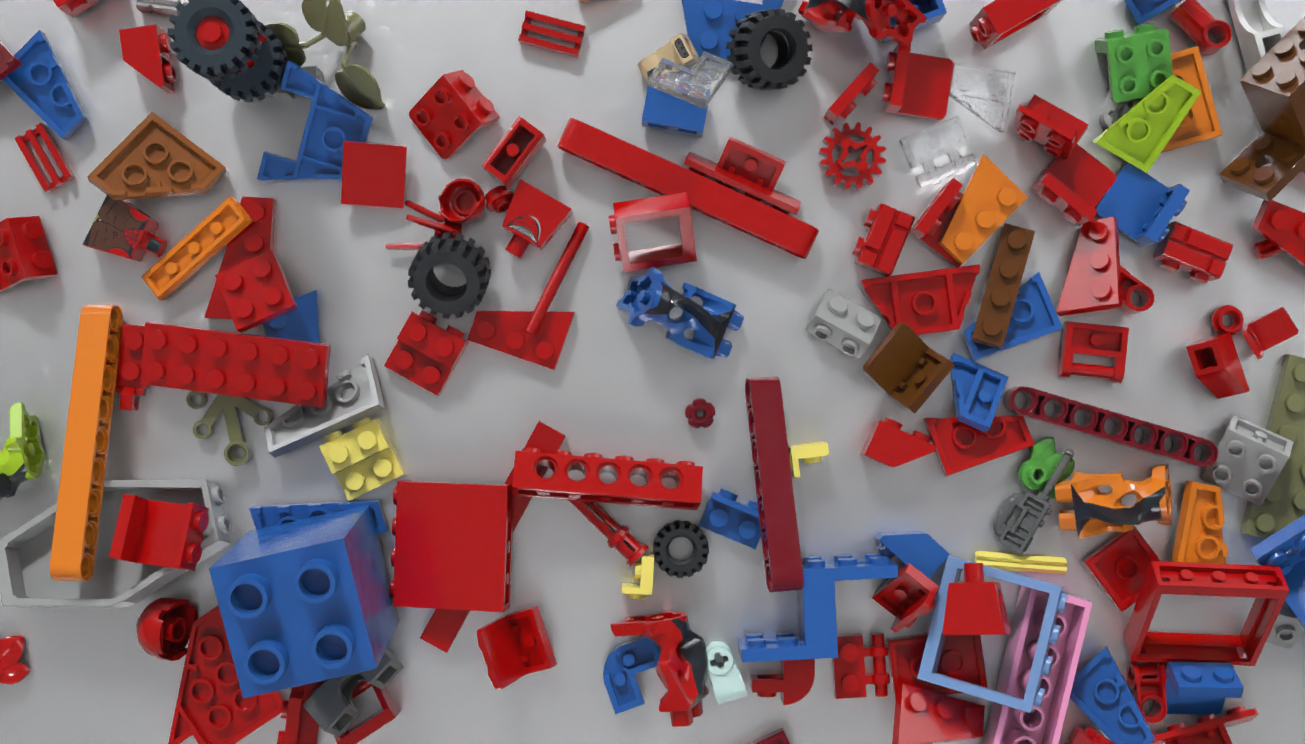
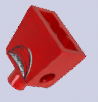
(533, 219)

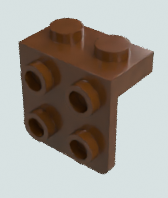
(907, 367)

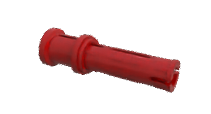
(616, 539)

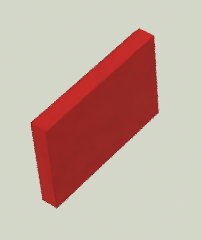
(960, 659)

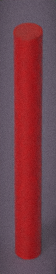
(556, 279)

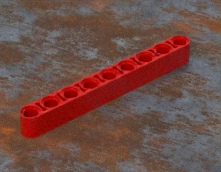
(703, 194)

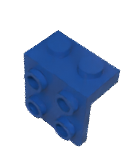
(1142, 205)
(1200, 687)

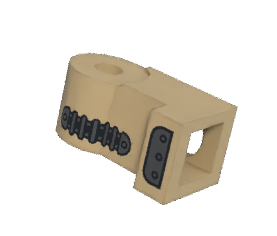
(677, 50)

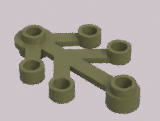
(228, 406)

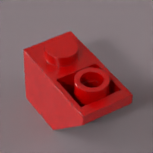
(148, 53)
(1218, 365)
(893, 446)

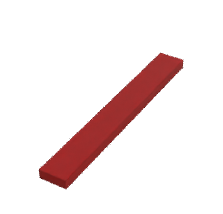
(447, 623)

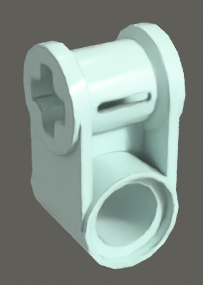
(724, 676)

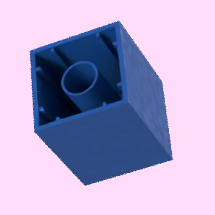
(305, 601)

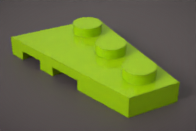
(1150, 124)

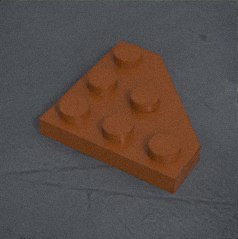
(156, 163)

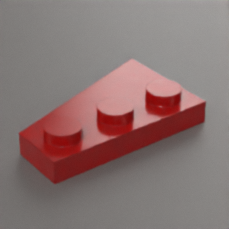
(506, 334)
(966, 447)
(934, 717)

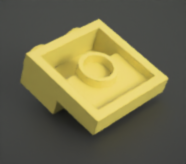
(362, 457)

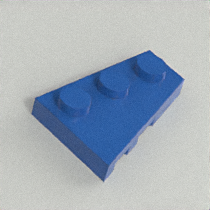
(46, 87)
(1109, 702)

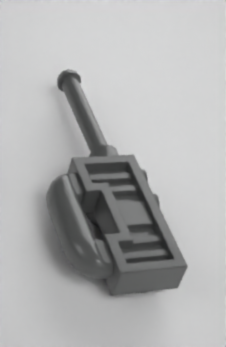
(1033, 512)

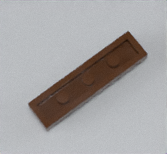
(1002, 286)

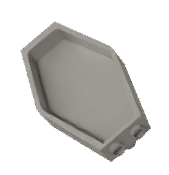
(115, 583)

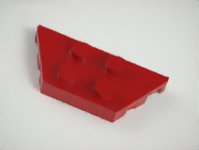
(923, 300)

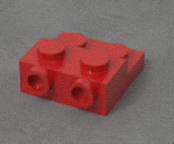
(426, 352)

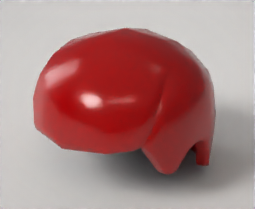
(462, 202)

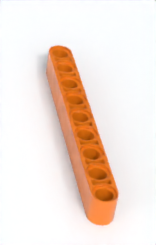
(86, 444)

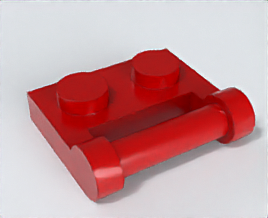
(1094, 341)

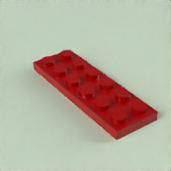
(235, 364)

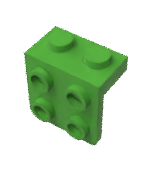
(1136, 61)

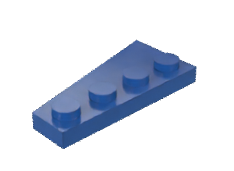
(272, 515)

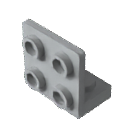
(1248, 460)

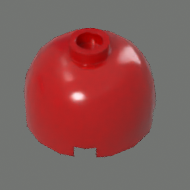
(166, 627)

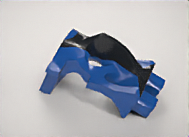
(653, 299)

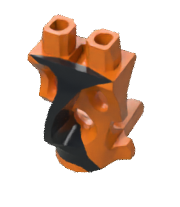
(1104, 512)

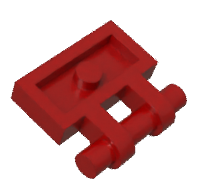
(849, 667)

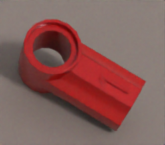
(1197, 23)

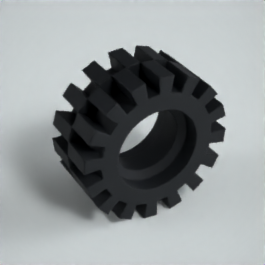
(667, 562)

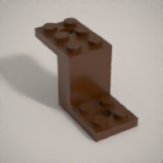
(1278, 100)

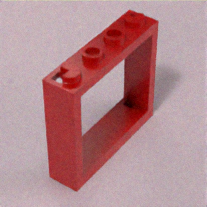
(1206, 579)

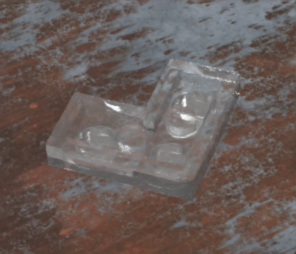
(694, 84)

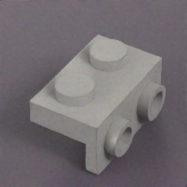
(844, 324)

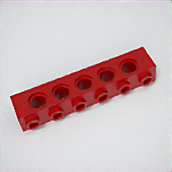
(591, 488)

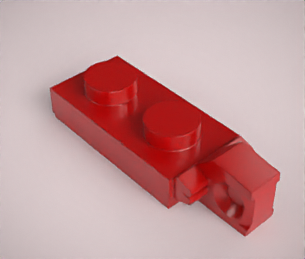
(130, 367)

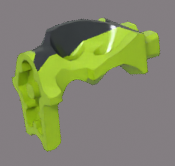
(23, 452)

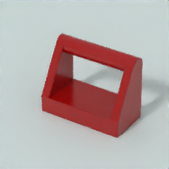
(385, 715)

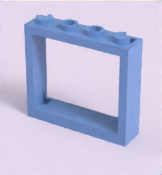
(1041, 662)

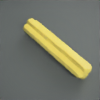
(1023, 562)

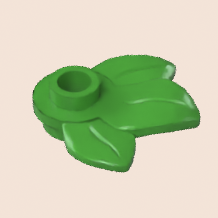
(1044, 461)

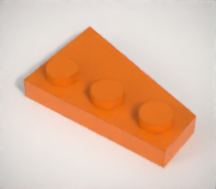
(1200, 526)

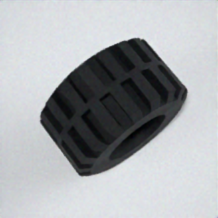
(791, 44)
(439, 296)

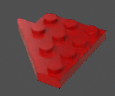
(210, 693)

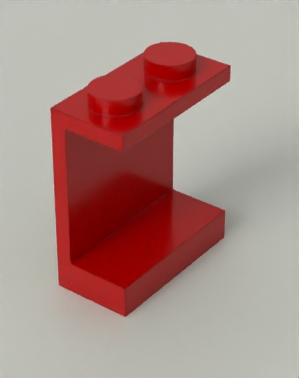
(159, 533)

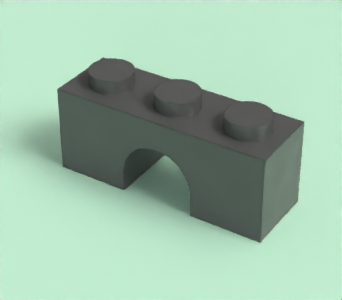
(332, 701)

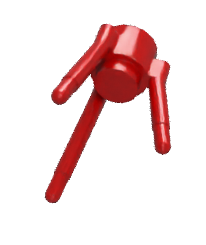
(441, 227)

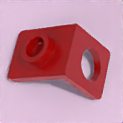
(1269, 331)

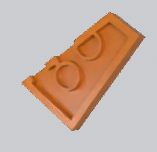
(1202, 119)
(983, 207)

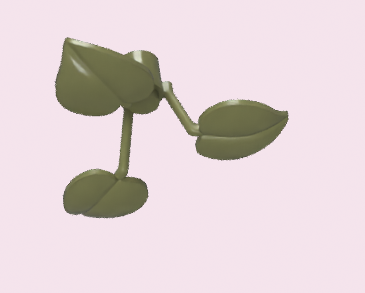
(342, 29)

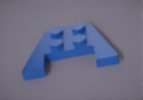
(711, 21)
(328, 125)

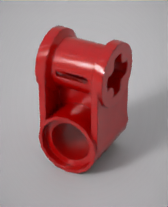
(1130, 284)
(1146, 684)

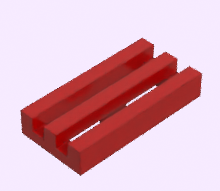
(555, 22)
(31, 135)

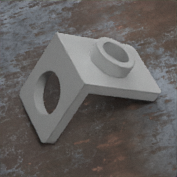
(1285, 629)

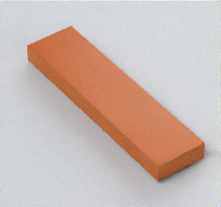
(196, 248)

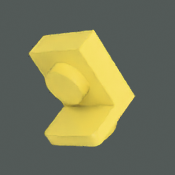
(808, 452)
(644, 572)

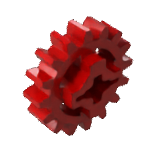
(846, 146)

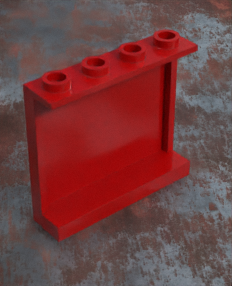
(452, 546)

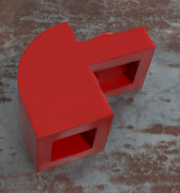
(792, 683)

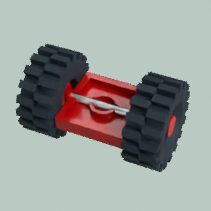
(228, 47)

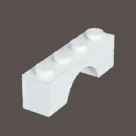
(1254, 29)

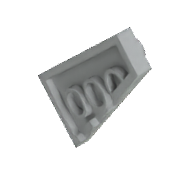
(347, 401)

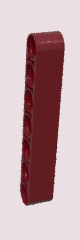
(1124, 428)
(773, 484)

